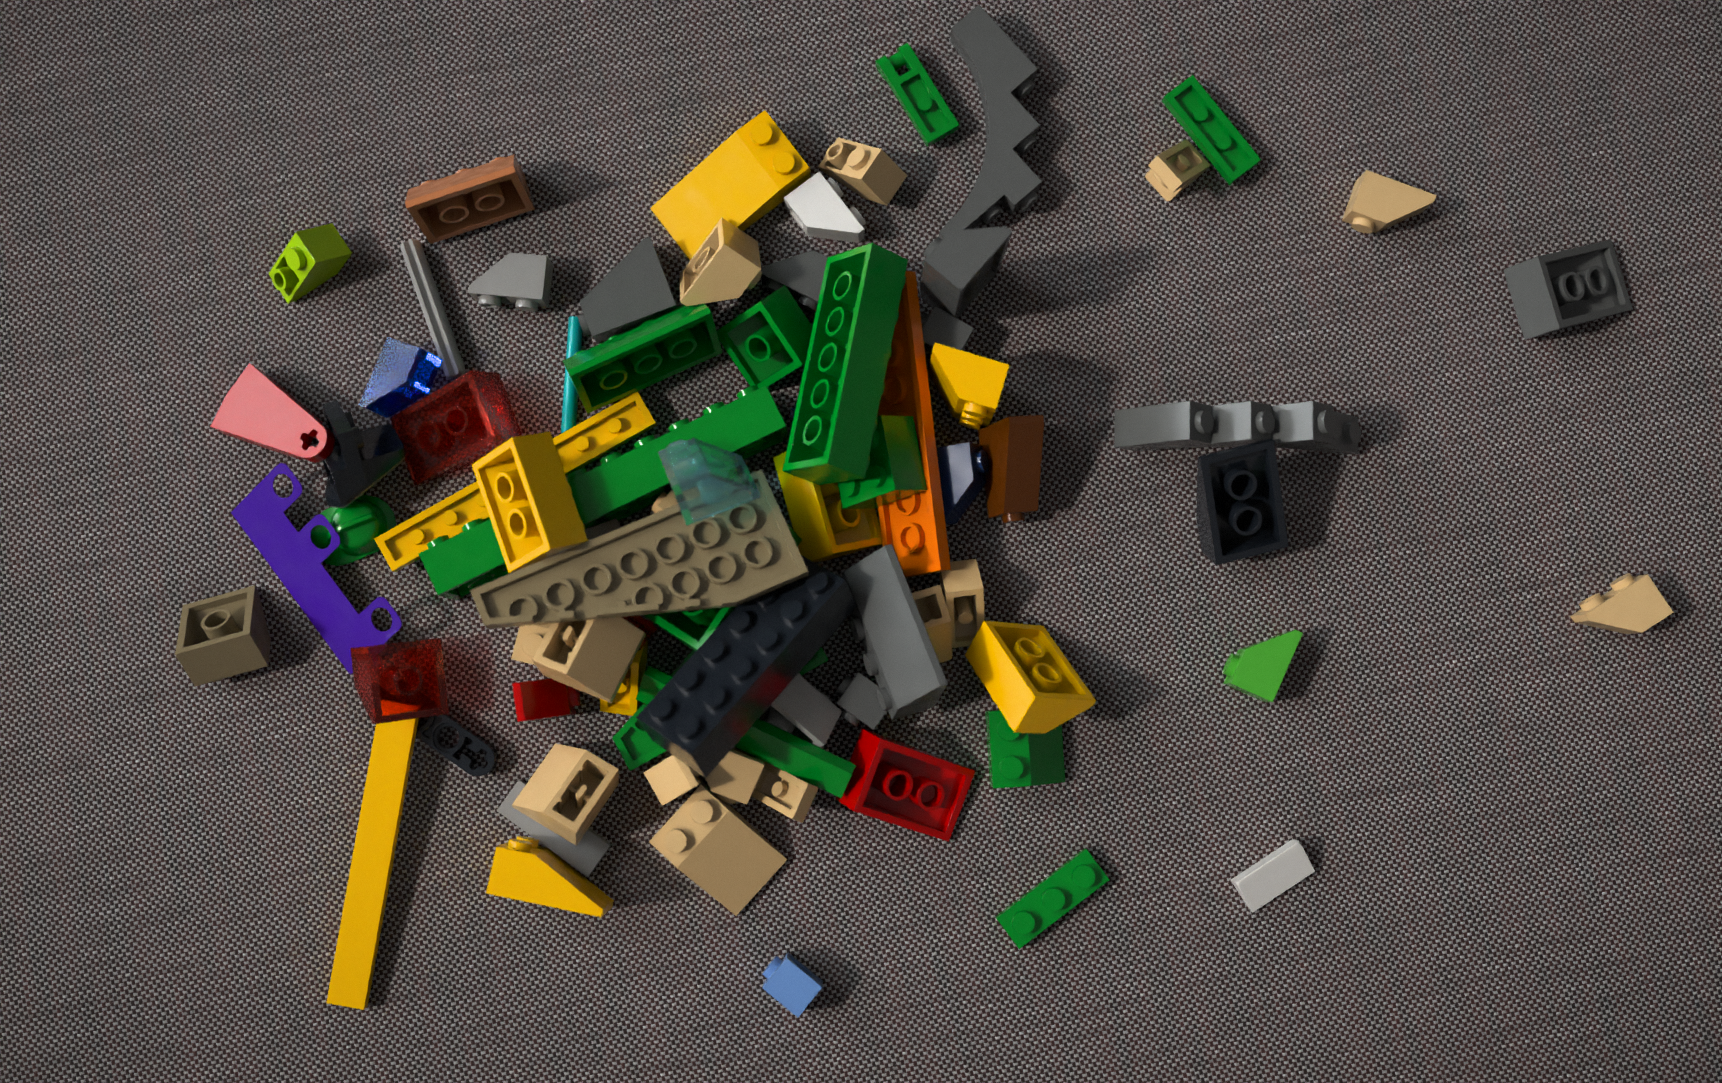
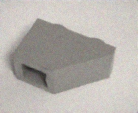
(516, 281)

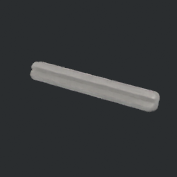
(432, 308)

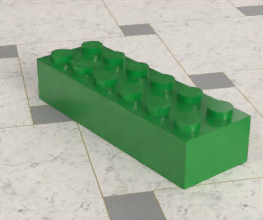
(846, 365)

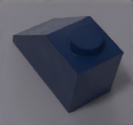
(961, 477)

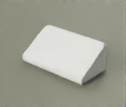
(1273, 875)

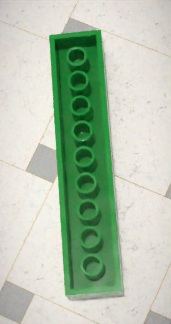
(613, 489)

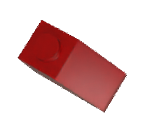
(544, 699)

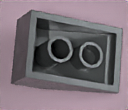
(1567, 289)

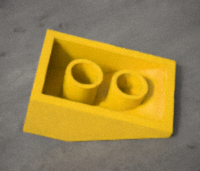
(541, 877)

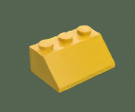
(967, 384)
(529, 500)
(822, 522)
(1027, 676)

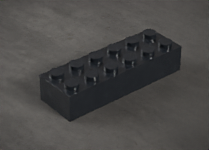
(745, 668)

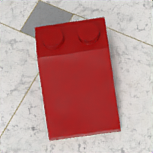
(906, 785)

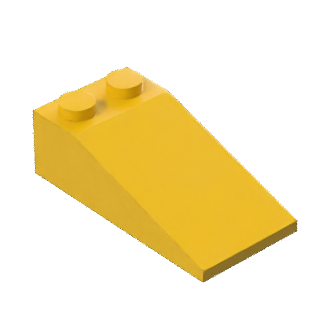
(735, 182)

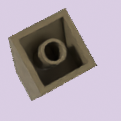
(223, 636)

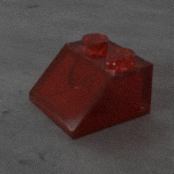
(401, 680)

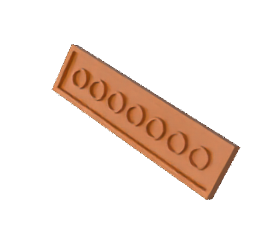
(918, 521)

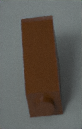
(1014, 466)

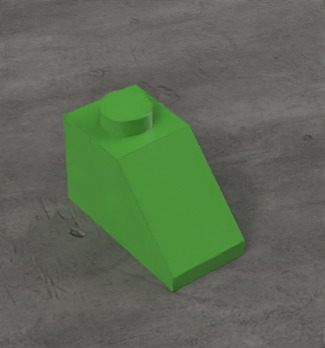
(1262, 666)

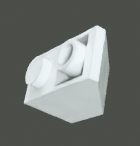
(822, 213)

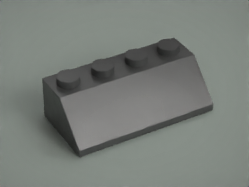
(961, 266)
(893, 636)

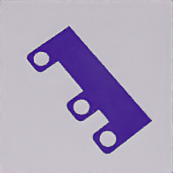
(300, 568)

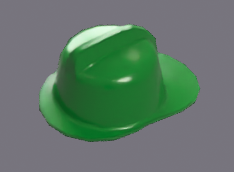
(356, 527)

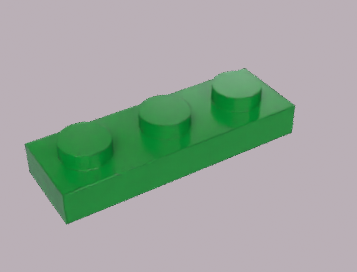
(1211, 130)
(1052, 898)

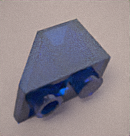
(399, 378)

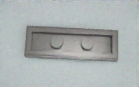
(583, 856)

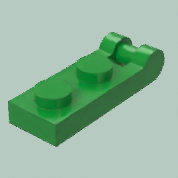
(918, 95)

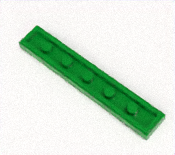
(775, 746)

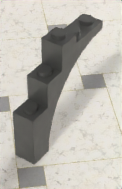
(1000, 76)
(1198, 425)

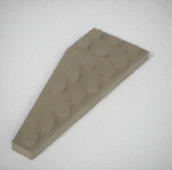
(653, 568)

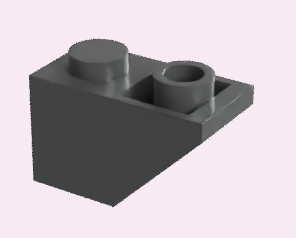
(800, 275)

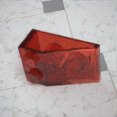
(455, 425)

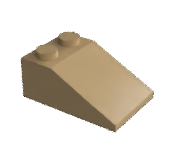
(718, 849)

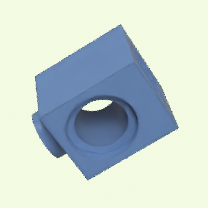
(791, 983)

